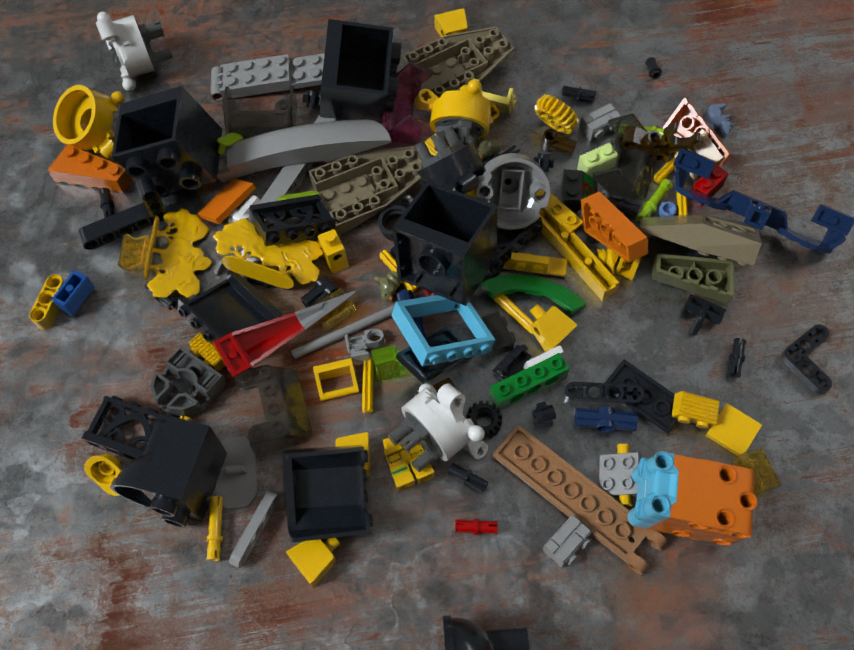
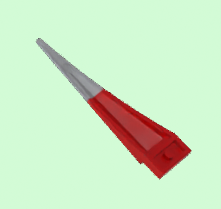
(251, 345)

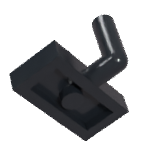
(704, 310)

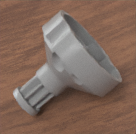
(513, 187)

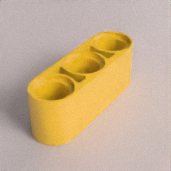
(41, 306)

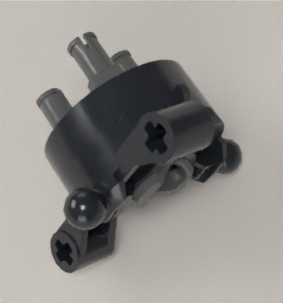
(452, 165)

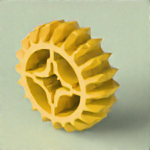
(556, 114)

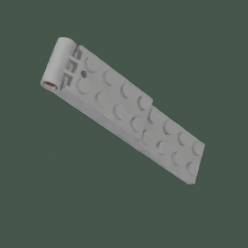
(266, 75)

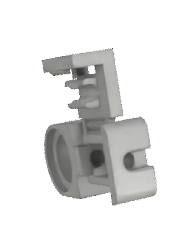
(358, 345)

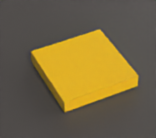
(733, 430)

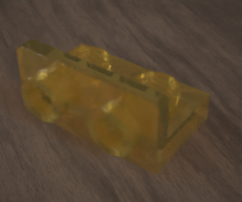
(765, 476)

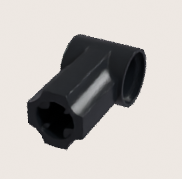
(322, 289)

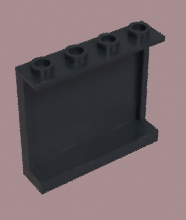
(227, 308)

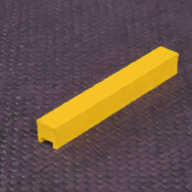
(579, 257)

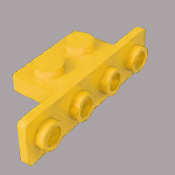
(561, 213)
(537, 264)

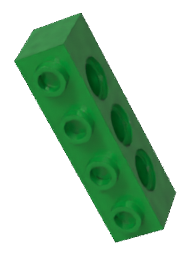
(529, 381)

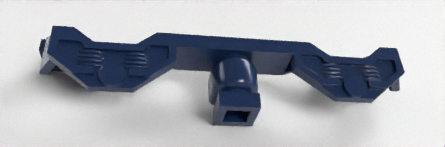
(758, 212)

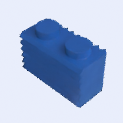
(73, 293)

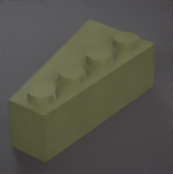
(697, 275)

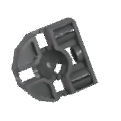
(183, 403)

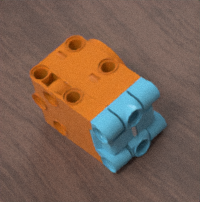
(694, 498)

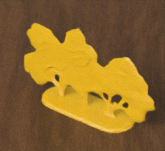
(297, 255)
(180, 256)

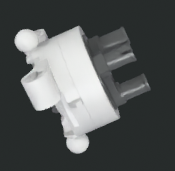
(132, 45)
(439, 426)

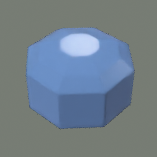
(667, 209)

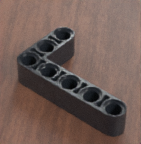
(126, 221)

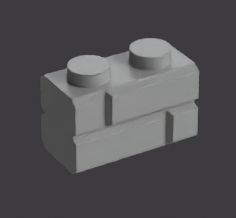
(596, 123)
(567, 541)

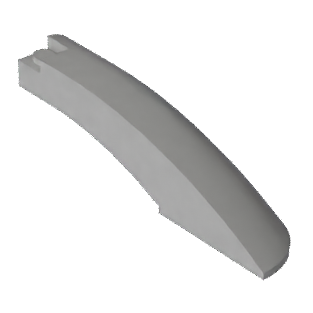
(300, 145)

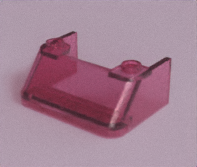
(401, 123)

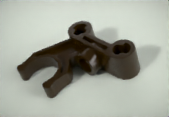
(655, 144)

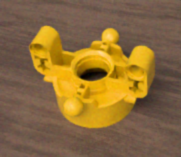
(85, 119)

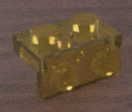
(133, 253)
(337, 315)

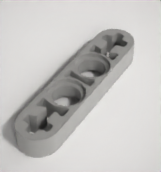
(254, 528)

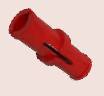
(476, 526)

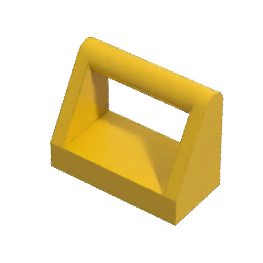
(333, 370)

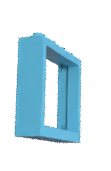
(408, 309)

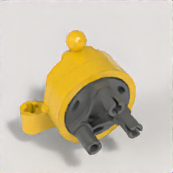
(462, 109)

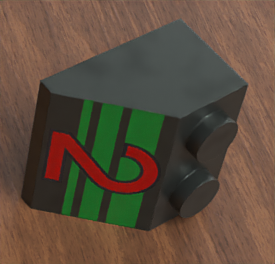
(576, 186)

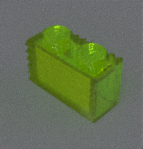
(385, 363)

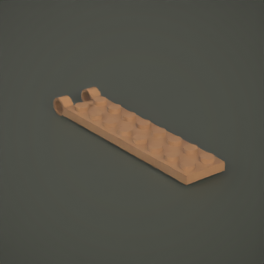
(575, 496)

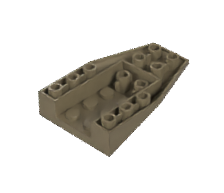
(460, 58)
(365, 183)
(707, 235)

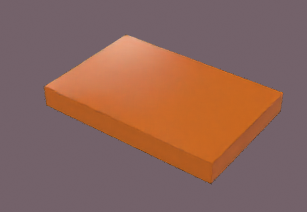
(226, 201)

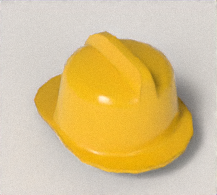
(103, 470)

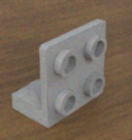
(616, 473)

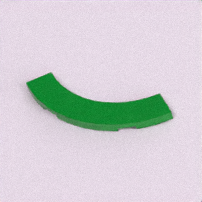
(536, 286)

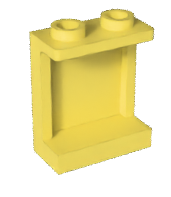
(504, 104)

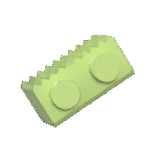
(598, 159)

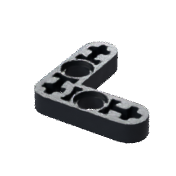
(801, 359)

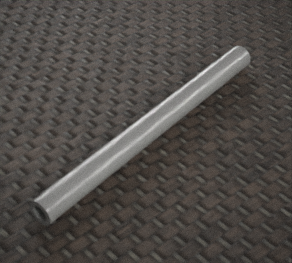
(340, 333)

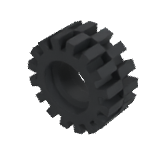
(492, 411)

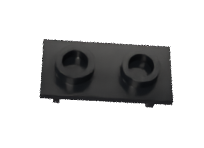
(512, 362)

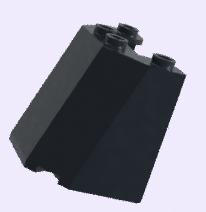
(325, 492)

